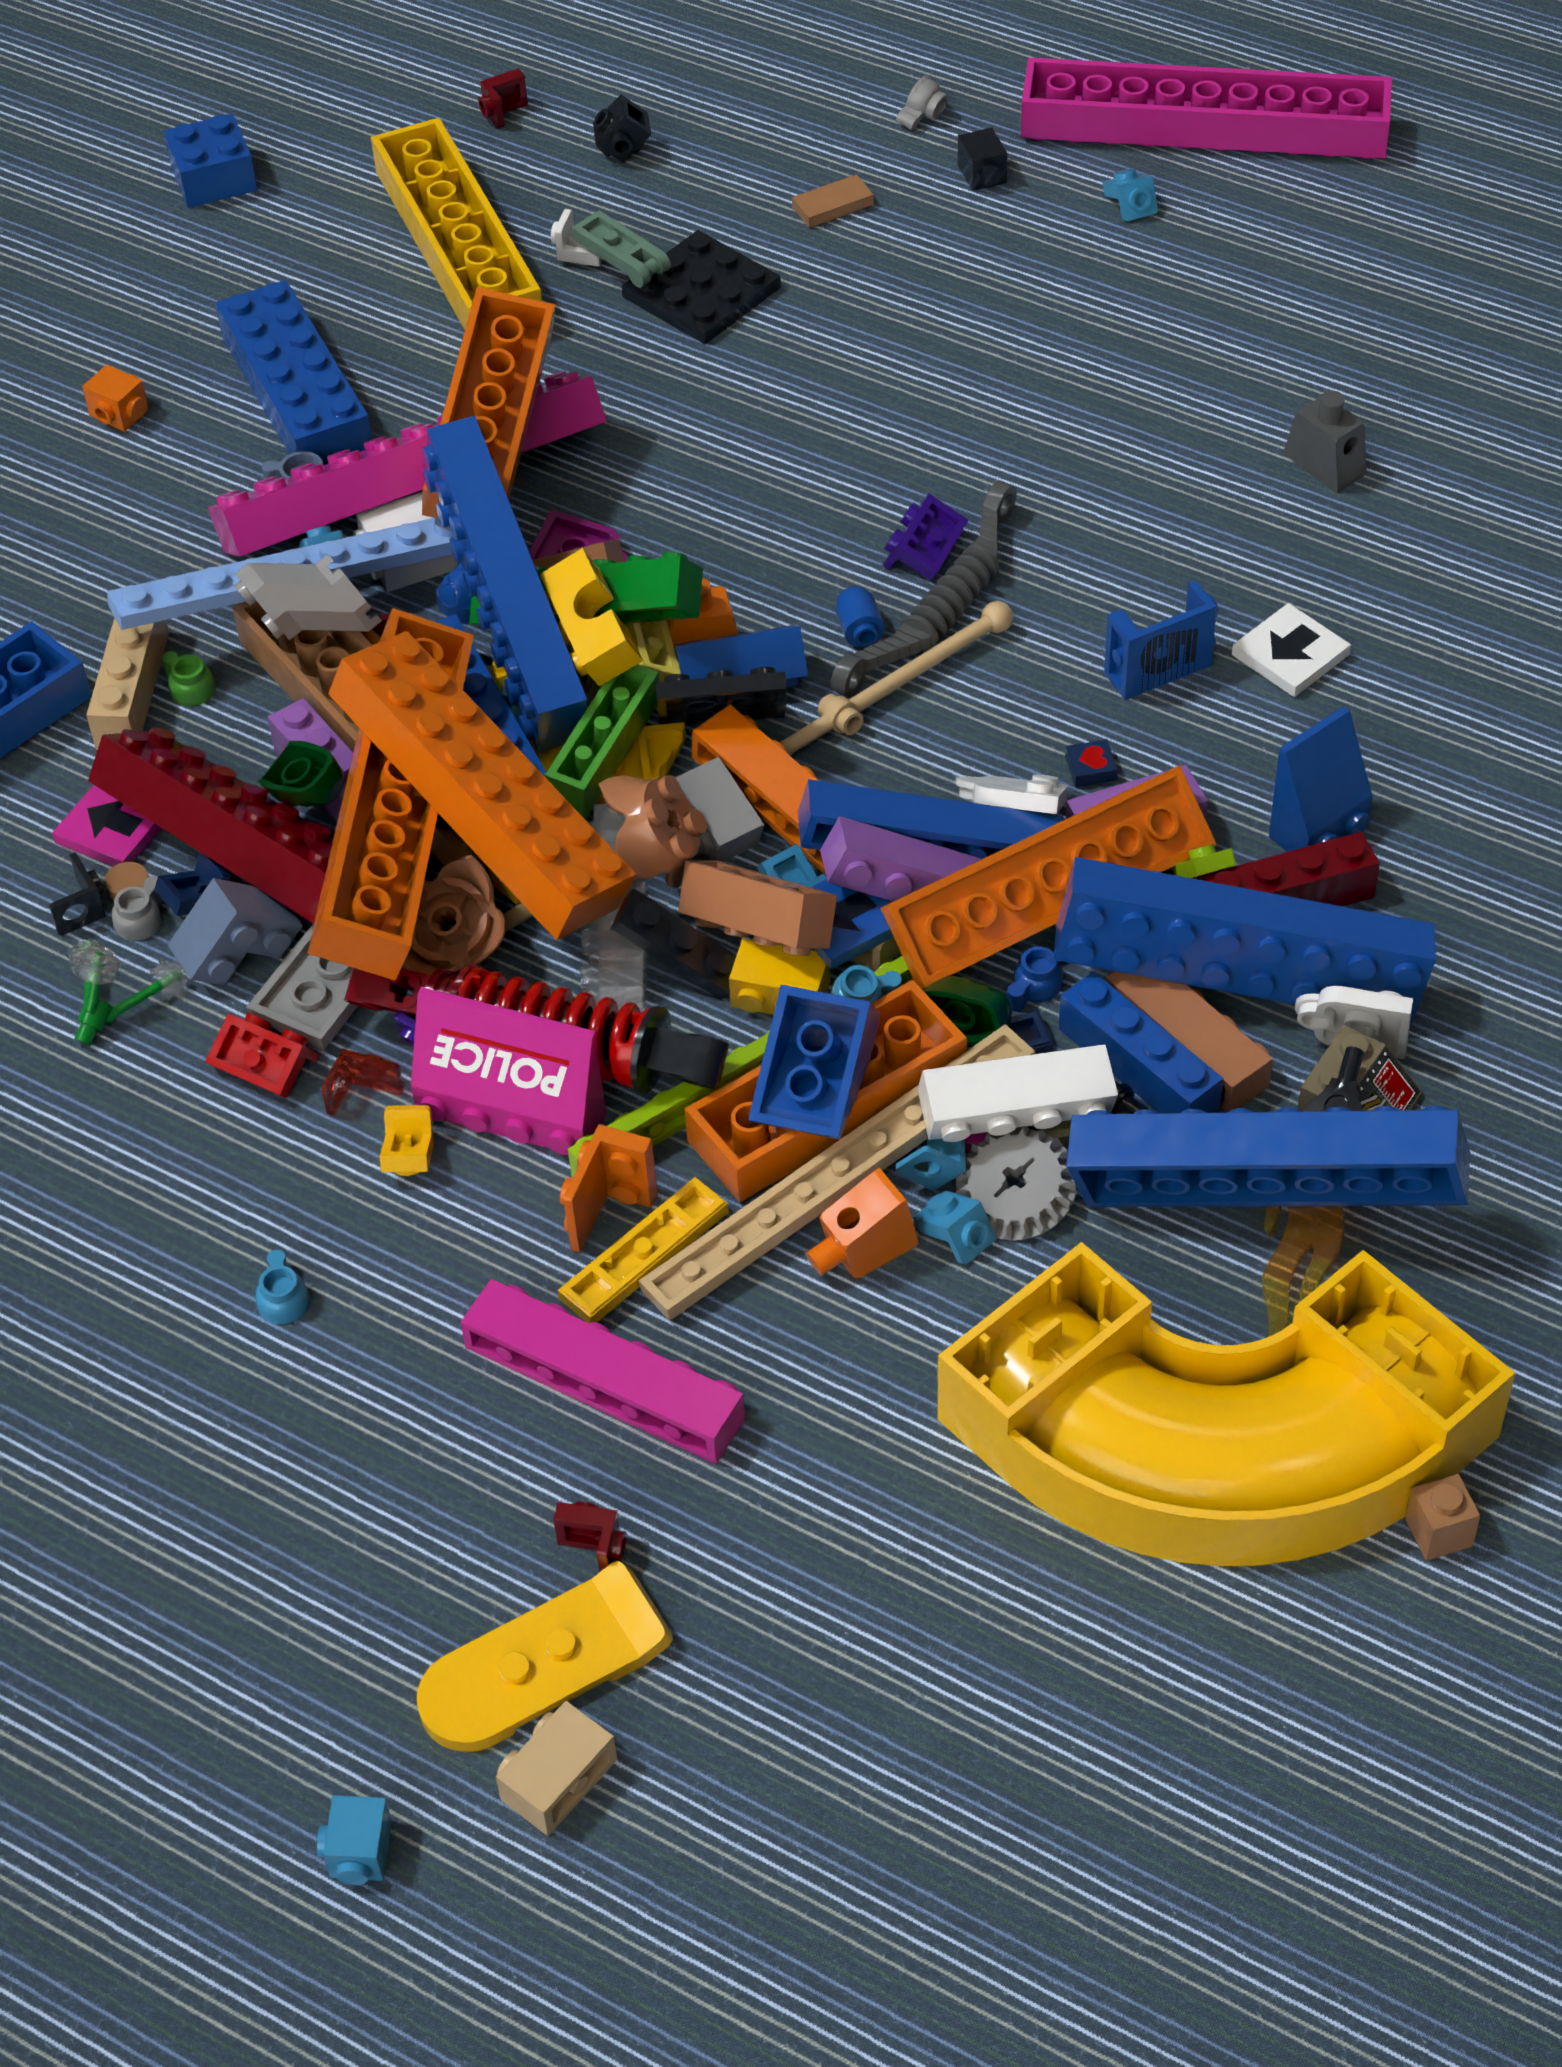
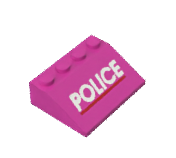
(506, 1071)

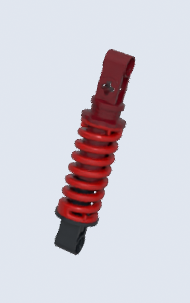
(634, 1042)

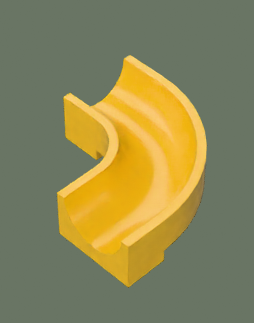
(1221, 1446)

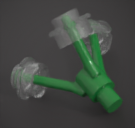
(98, 966)

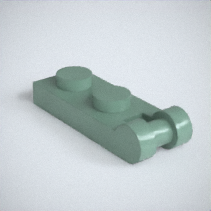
(621, 248)

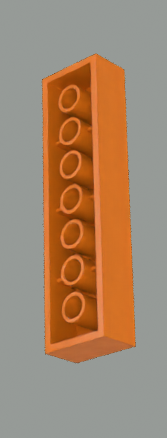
(481, 784)

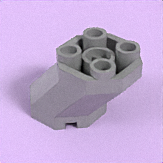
(304, 597)

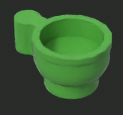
(188, 679)

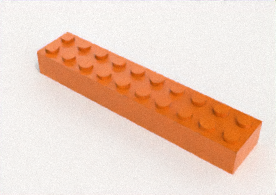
(382, 837)

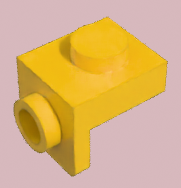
(407, 1139)

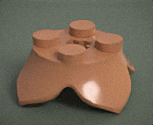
(658, 825)
(463, 894)

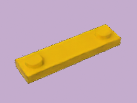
(641, 1250)

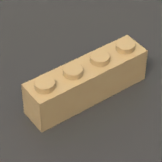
(126, 679)

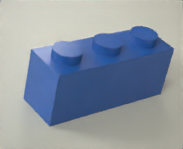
(742, 652)

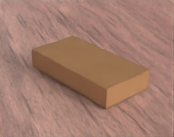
(832, 201)

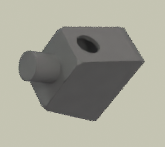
(1328, 442)

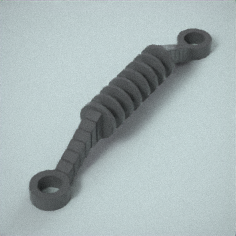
(941, 605)

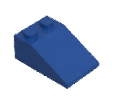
(1320, 785)
(814, 1061)

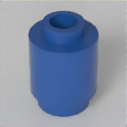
(859, 617)

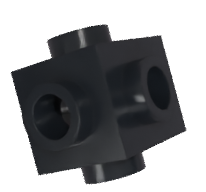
(621, 129)

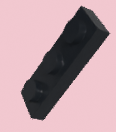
(675, 943)

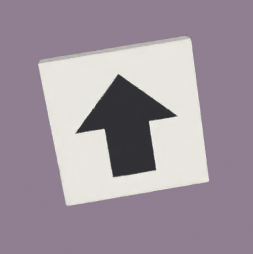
(1291, 649)

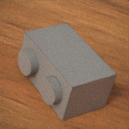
(729, 816)

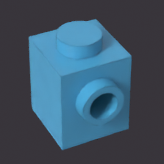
(355, 1839)

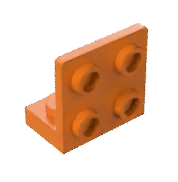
(612, 1166)

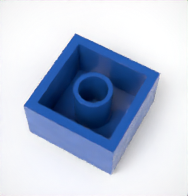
(210, 160)

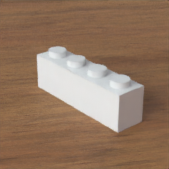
(1015, 1092)

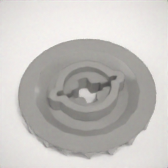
(1047, 1188)

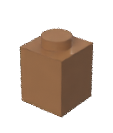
(1442, 1517)

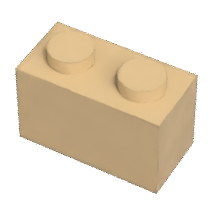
(555, 1767)

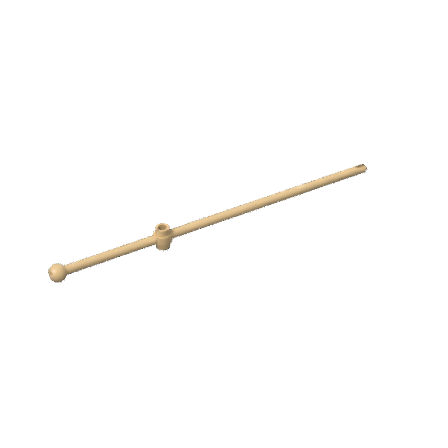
(845, 715)

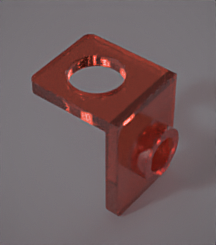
(363, 1070)

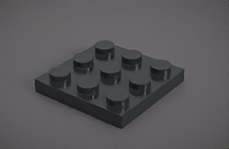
(704, 287)
(697, 700)

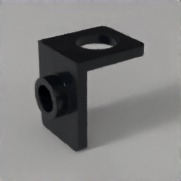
(88, 896)

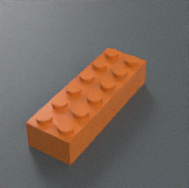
(498, 377)
(753, 1155)

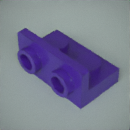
(926, 538)

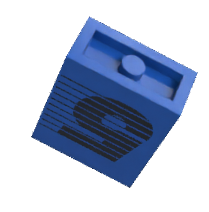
(1161, 652)

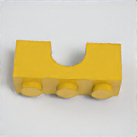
(600, 643)

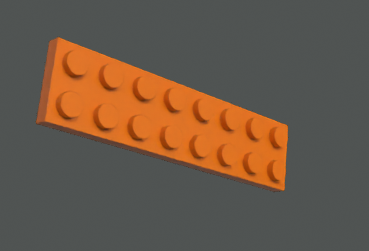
(1025, 883)

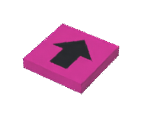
(105, 829)

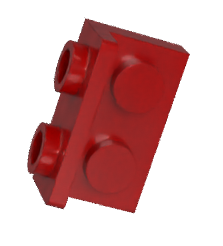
(258, 1055)

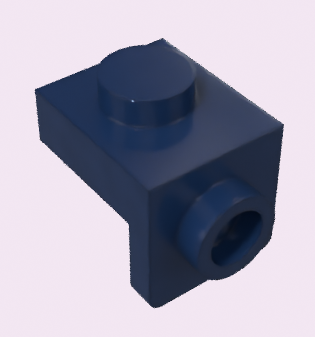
(184, 889)

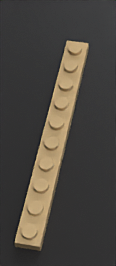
(804, 1193)

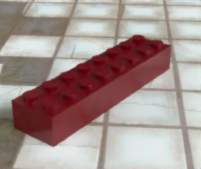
(217, 814)

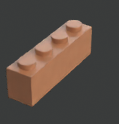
(758, 906)
(1204, 1032)

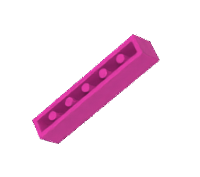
(604, 1370)

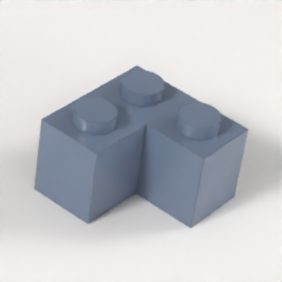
(226, 926)

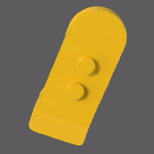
(541, 1661)

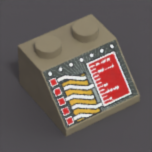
(1380, 1077)

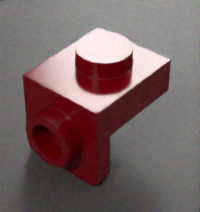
(502, 95)
(590, 1528)

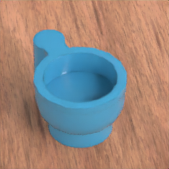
(863, 984)
(281, 1292)

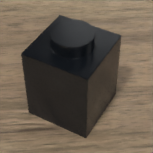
(982, 159)

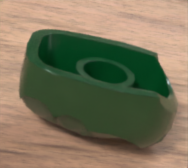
(304, 776)
(971, 1006)

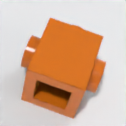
(115, 397)

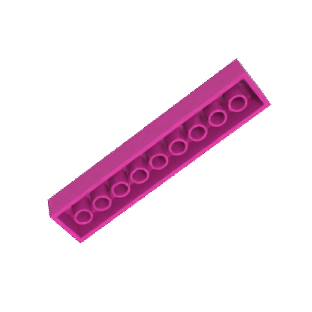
(1206, 107)
(379, 474)

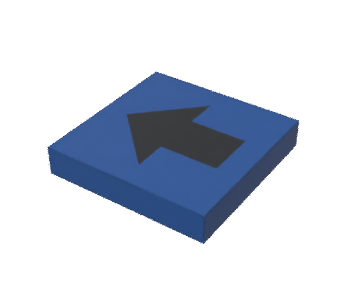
(856, 924)

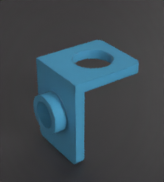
(944, 1161)

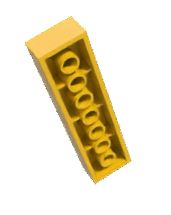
(449, 216)

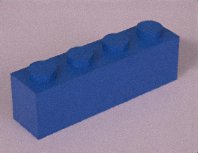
(1138, 1049)

